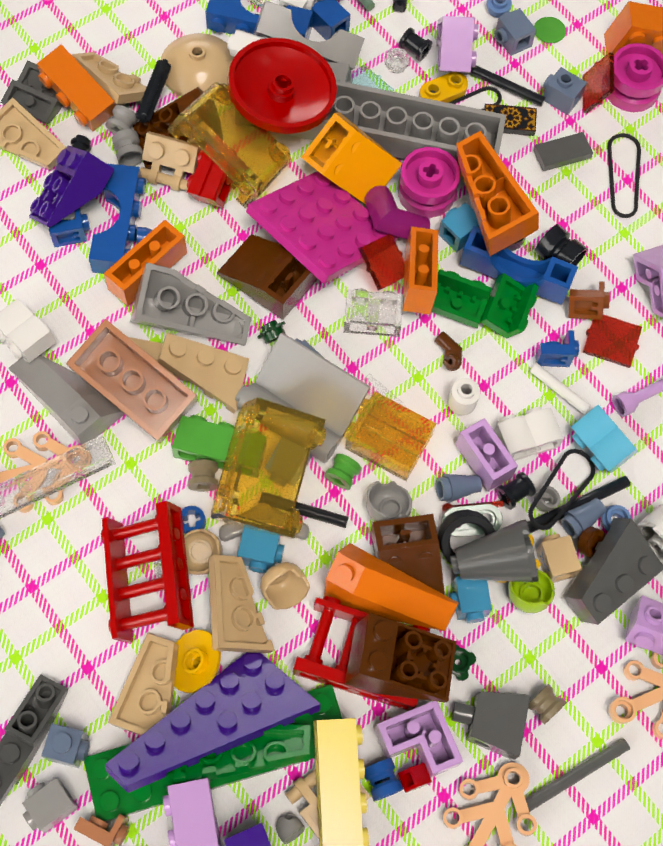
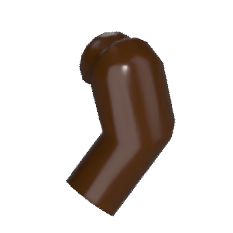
(453, 351)

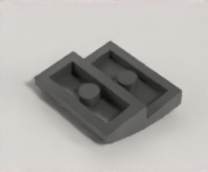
(33, 95)

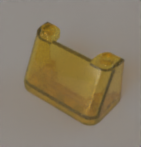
(237, 146)
(266, 467)

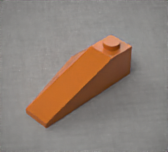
(383, 590)

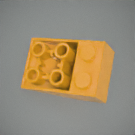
(350, 157)

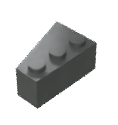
(614, 573)

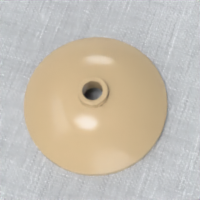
(196, 62)

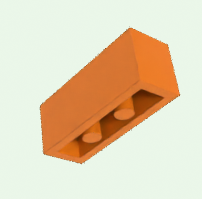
(75, 88)
(160, 247)
(420, 270)

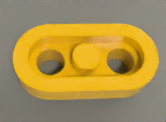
(445, 87)

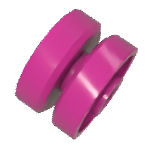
(637, 77)
(428, 181)

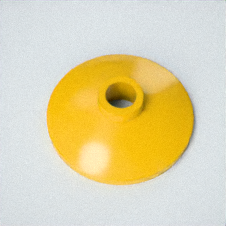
(195, 661)

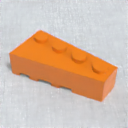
(634, 25)
(496, 197)

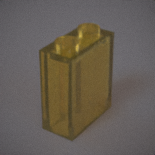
(389, 435)

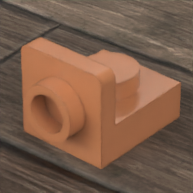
(96, 830)

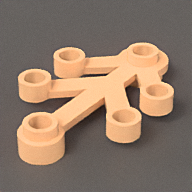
(34, 460)
(633, 705)
(494, 812)

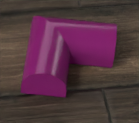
(387, 216)

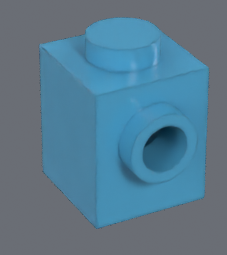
(457, 226)
(260, 550)
(472, 599)

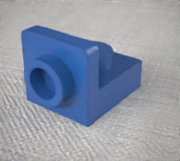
(70, 231)
(556, 354)

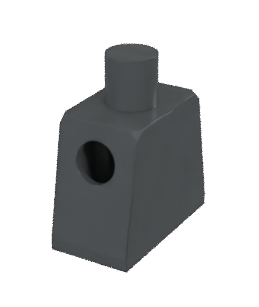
(495, 721)

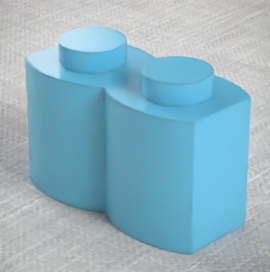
(604, 439)

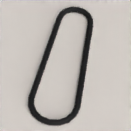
(612, 179)
(572, 499)

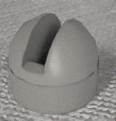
(549, 495)
(289, 828)

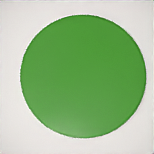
(550, 29)

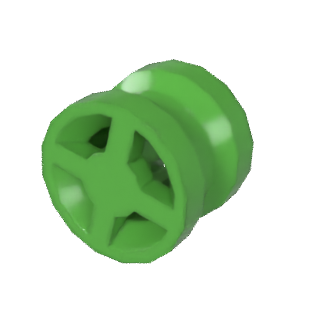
(343, 471)

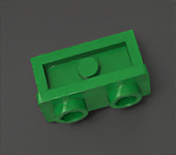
(460, 298)
(509, 306)

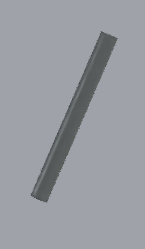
(577, 774)

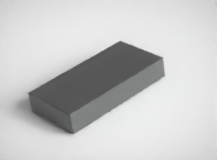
(563, 151)

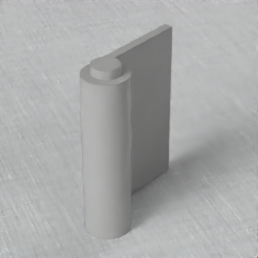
(311, 385)

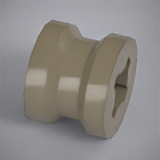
(203, 475)
(546, 704)

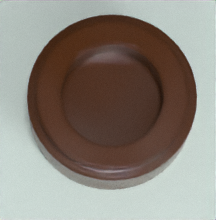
(589, 539)

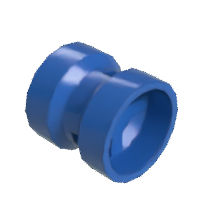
(379, 772)

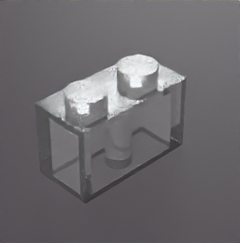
(373, 312)

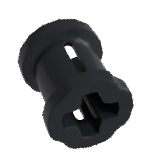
(415, 44)
(516, 490)

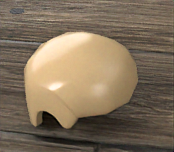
(200, 546)
(284, 585)

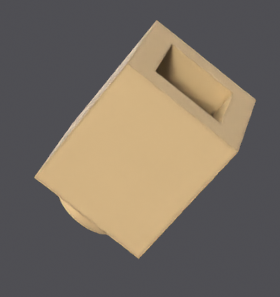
(558, 557)

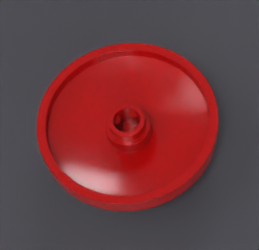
(281, 85)

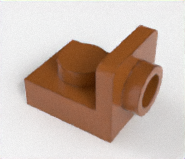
(588, 303)

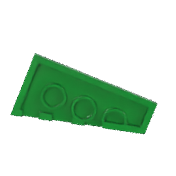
(275, 748)

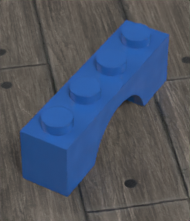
(230, 15)
(124, 193)
(551, 275)

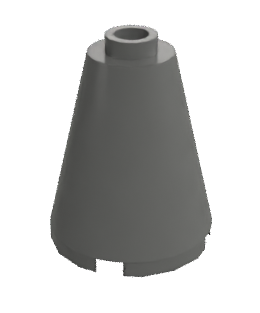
(498, 556)

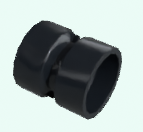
(557, 244)

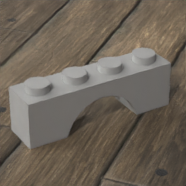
(277, 22)

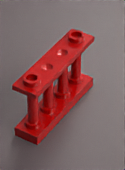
(173, 580)
(312, 667)

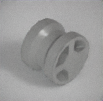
(122, 119)

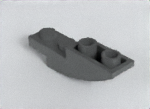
(28, 730)

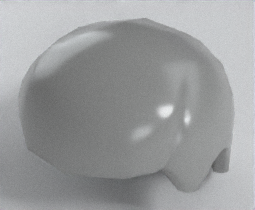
(388, 501)

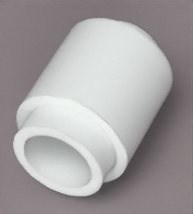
(464, 396)

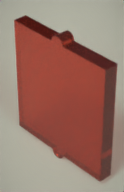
(599, 82)
(383, 261)
(612, 340)

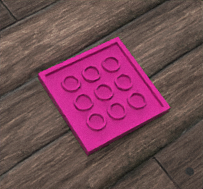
(317, 224)

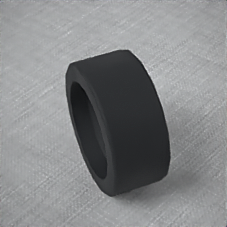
(456, 520)

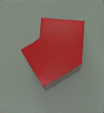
(414, 777)

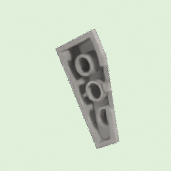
(178, 305)
(67, 398)

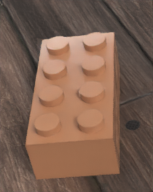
(132, 381)

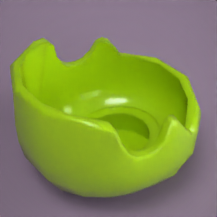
(532, 596)

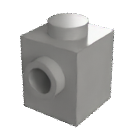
(48, 805)

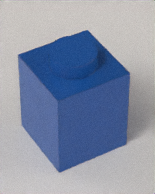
(329, 18)

